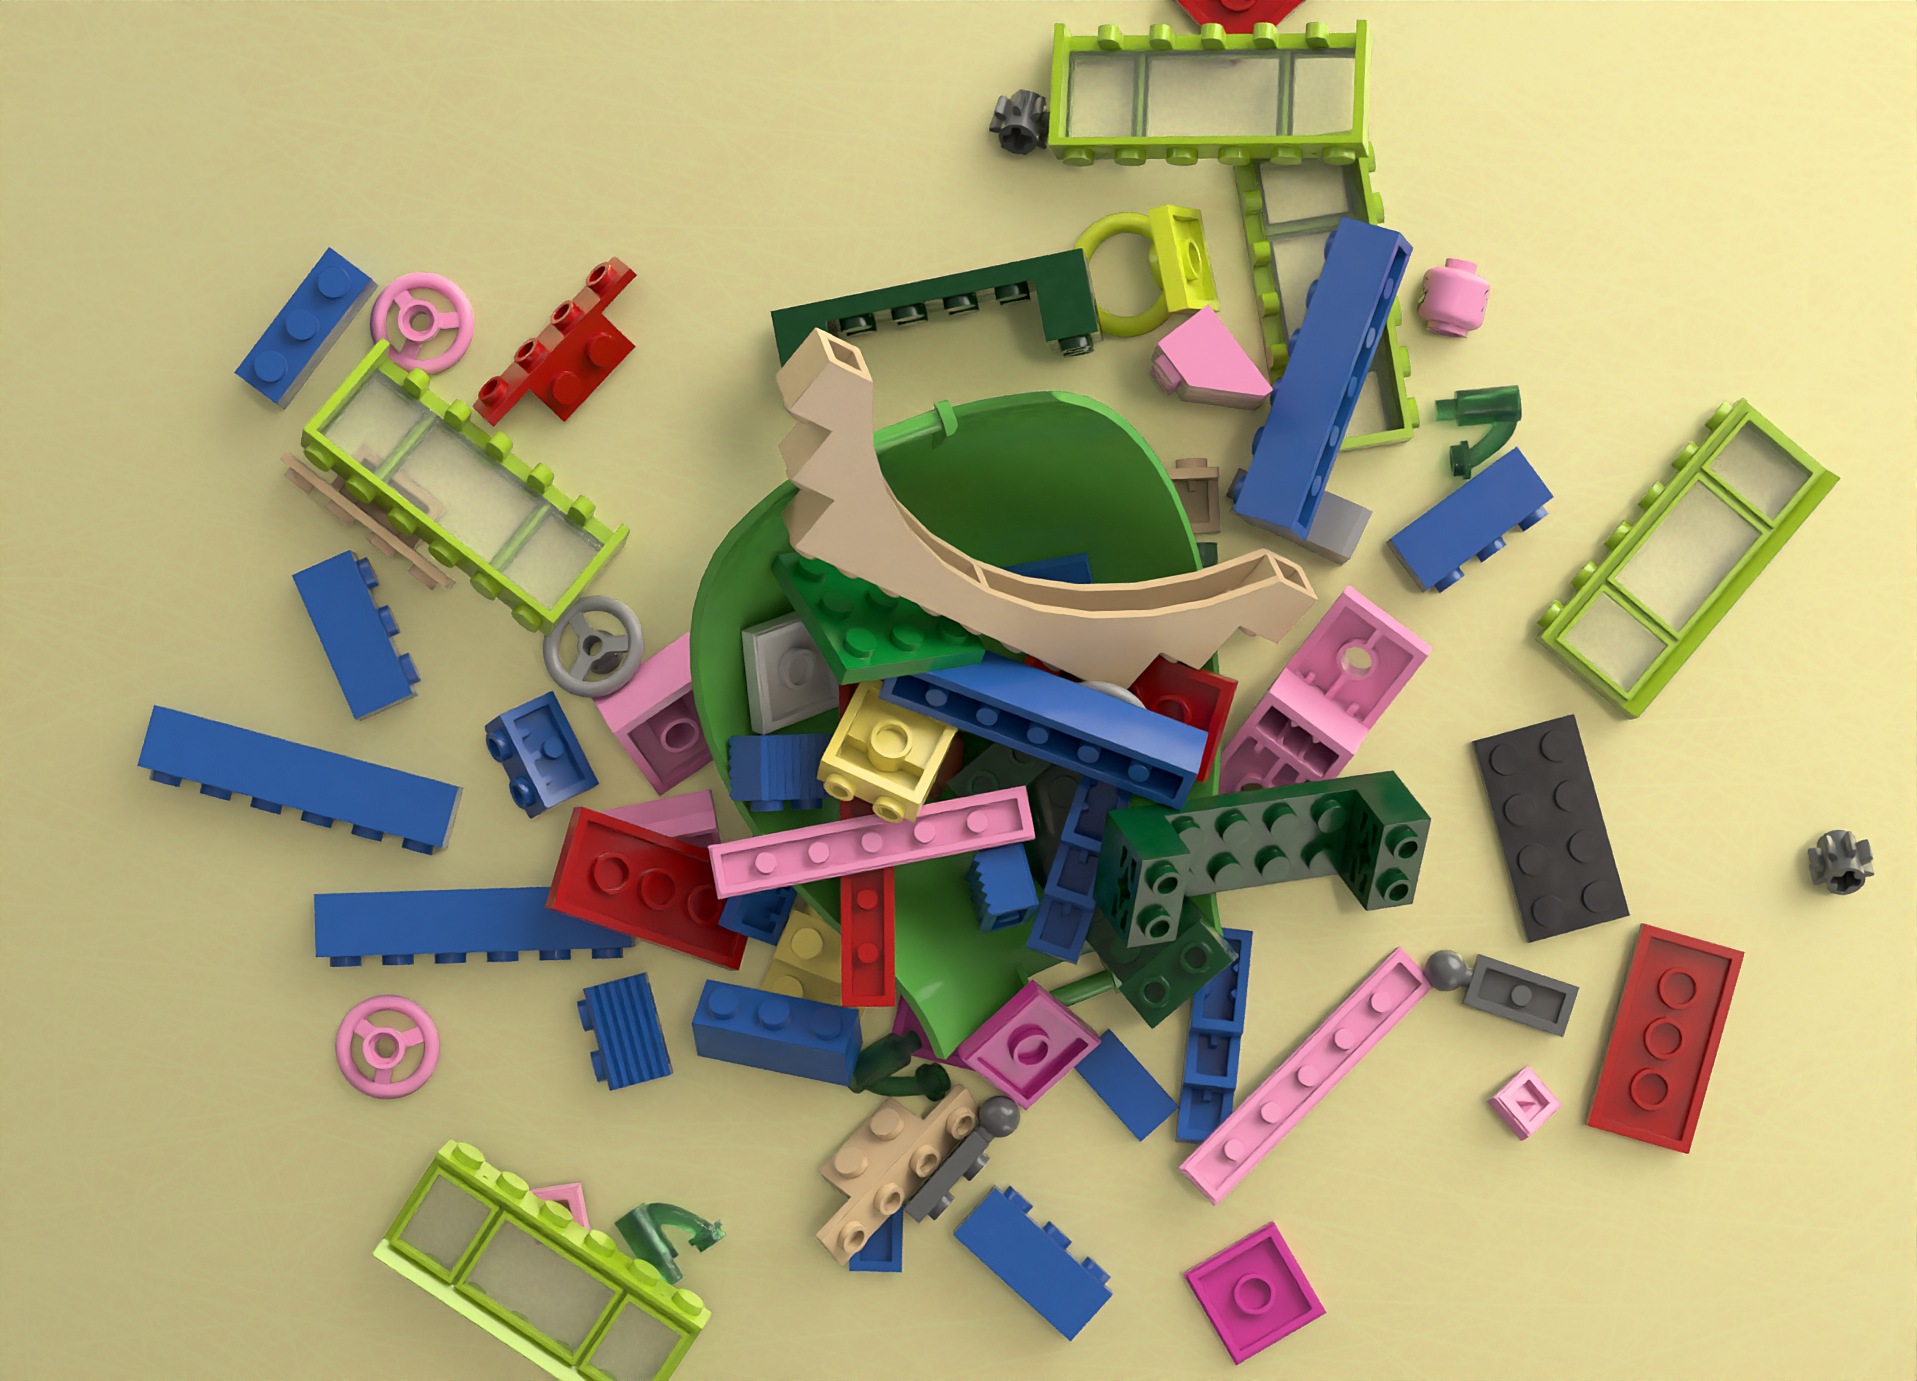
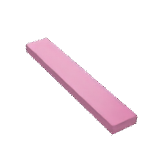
(870, 843)
(1305, 1076)

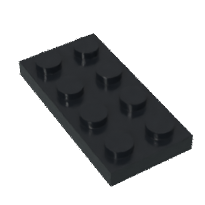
(1550, 828)

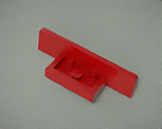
(568, 355)

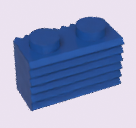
(778, 769)
(1002, 887)
(625, 1031)

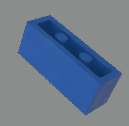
(306, 328)
(1471, 522)
(357, 634)
(777, 1032)
(1034, 1260)

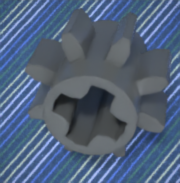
(1021, 122)
(1841, 862)

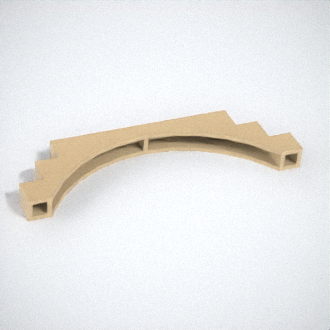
(1085, 629)

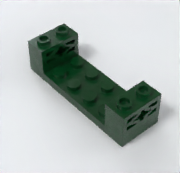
(1059, 279)
(1346, 826)
(1152, 976)

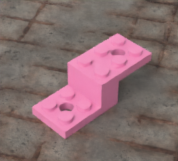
(1321, 702)

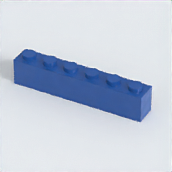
(1322, 378)
(1059, 724)
(299, 777)
(452, 925)

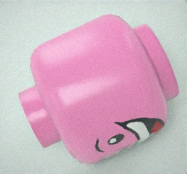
(1453, 298)

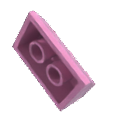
(1208, 365)
(658, 718)

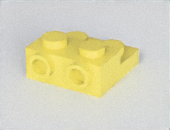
(884, 755)
(807, 960)

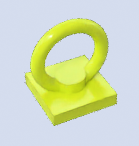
(1176, 258)

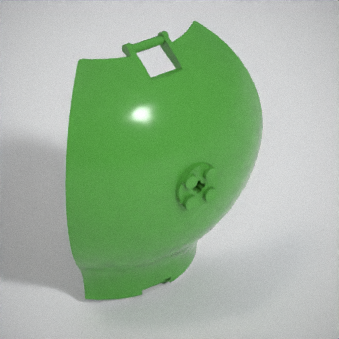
(1007, 488)

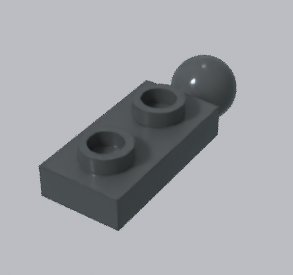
(1505, 990)
(997, 1118)

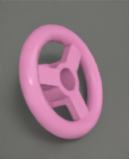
(410, 308)
(356, 1022)

